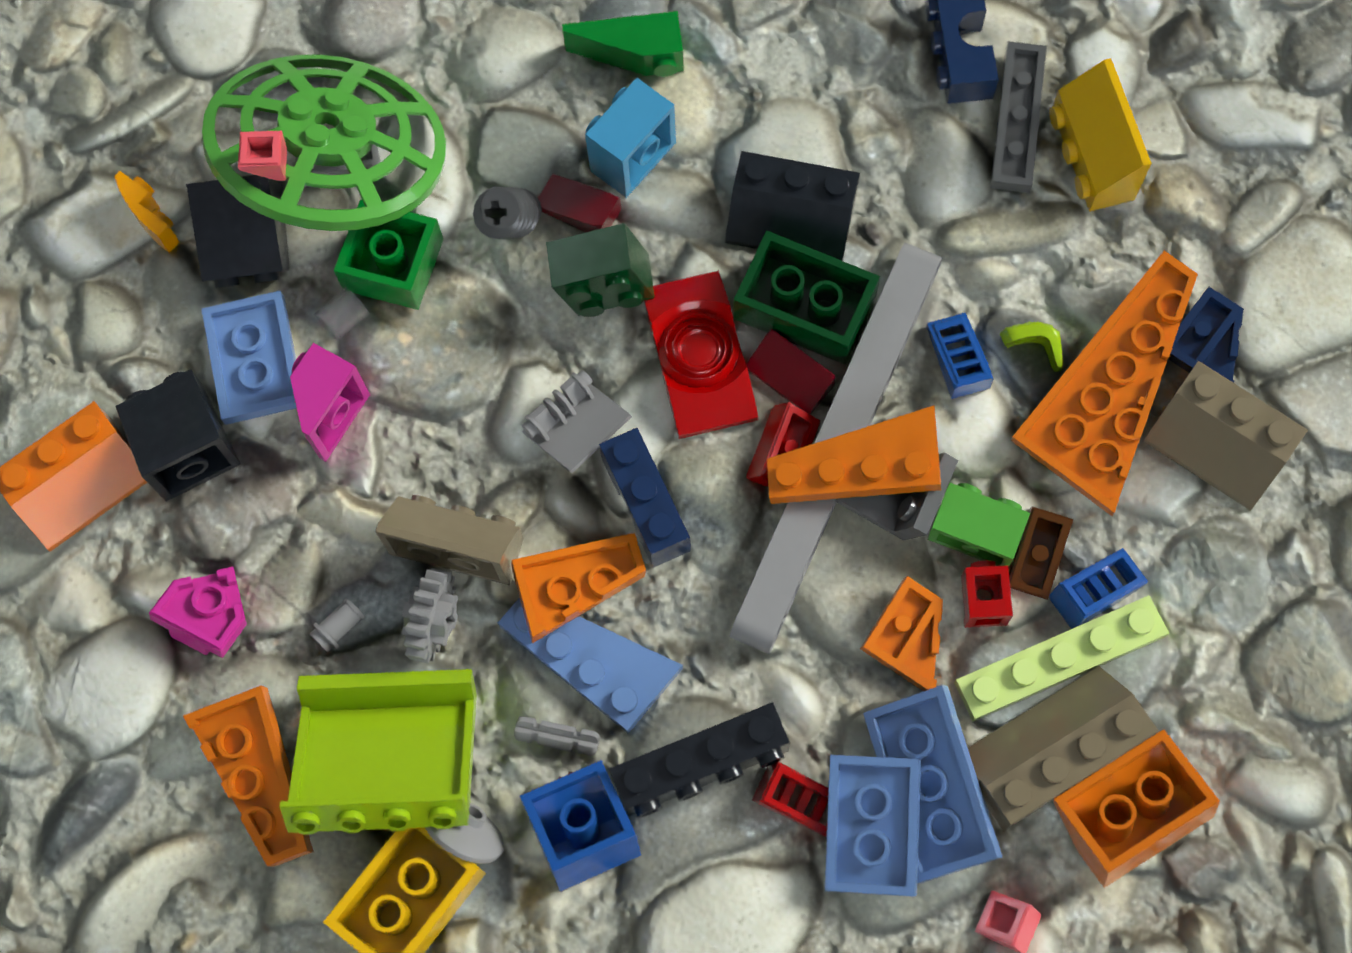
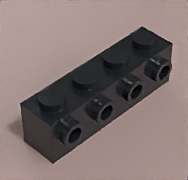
(699, 760)

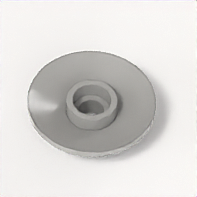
(475, 843)

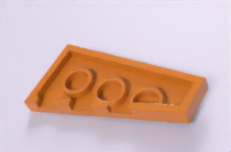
(250, 757)

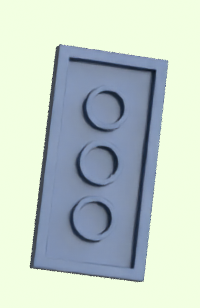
(952, 809)

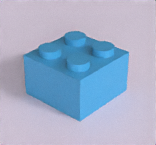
(630, 136)

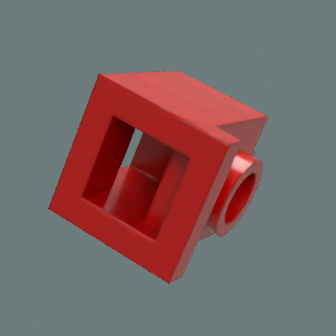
(995, 580)

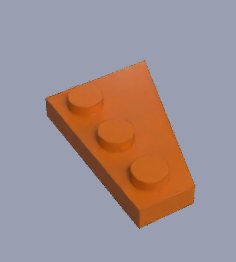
(573, 580)

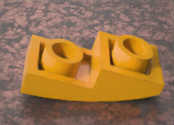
(139, 198)

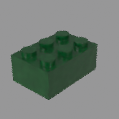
(805, 297)

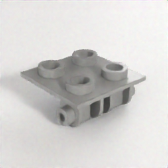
(574, 422)

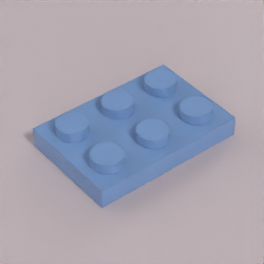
(251, 356)
(873, 825)

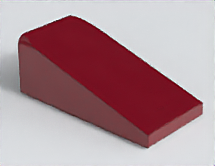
(579, 204)

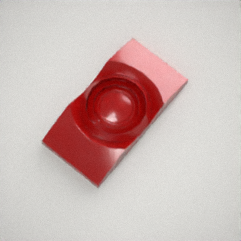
(700, 355)

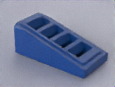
(966, 384)
(1075, 602)

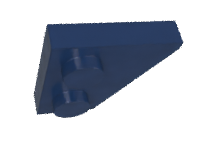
(1209, 335)

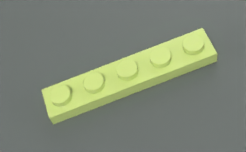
(1061, 658)

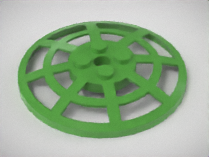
(315, 144)

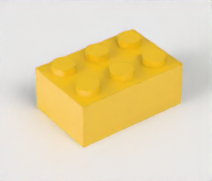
(404, 896)

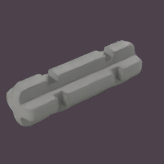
(556, 736)

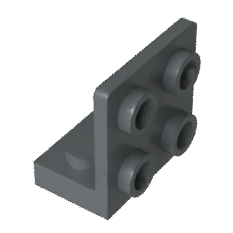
(905, 513)

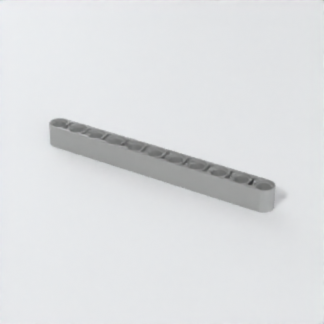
(852, 409)

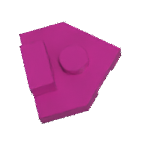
(202, 611)

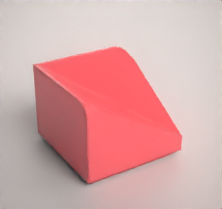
(263, 154)

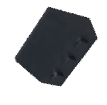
(791, 200)

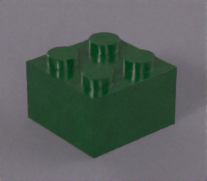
(600, 270)

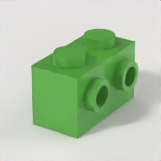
(979, 524)

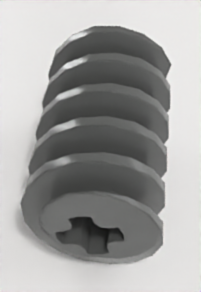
(506, 212)

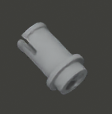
(336, 625)

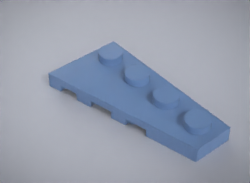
(599, 664)

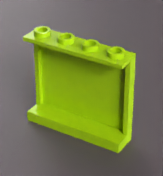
(382, 752)

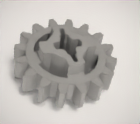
(430, 615)

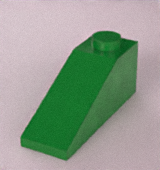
(634, 43)

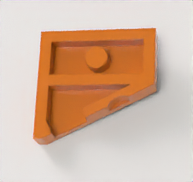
(908, 634)

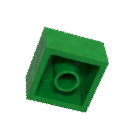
(391, 259)

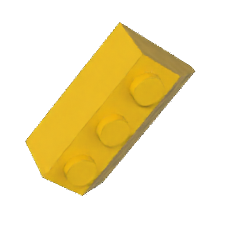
(1100, 137)

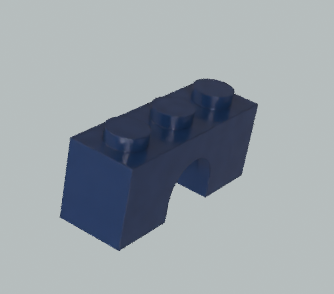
(965, 70)
(646, 497)

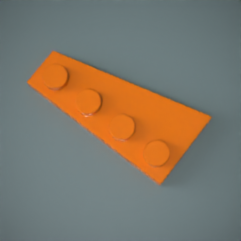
(870, 461)

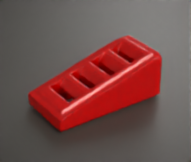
(768, 785)

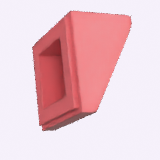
(1008, 922)

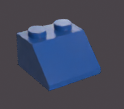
(581, 825)

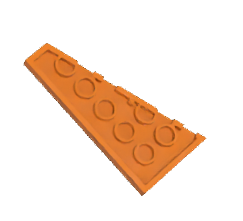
(1101, 403)

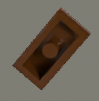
(1039, 552)

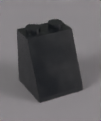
(235, 238)
(176, 435)

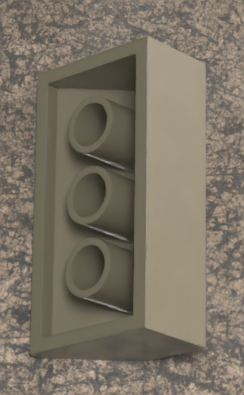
(1057, 745)

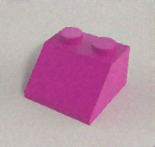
(326, 397)

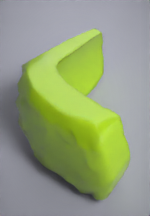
(1036, 333)

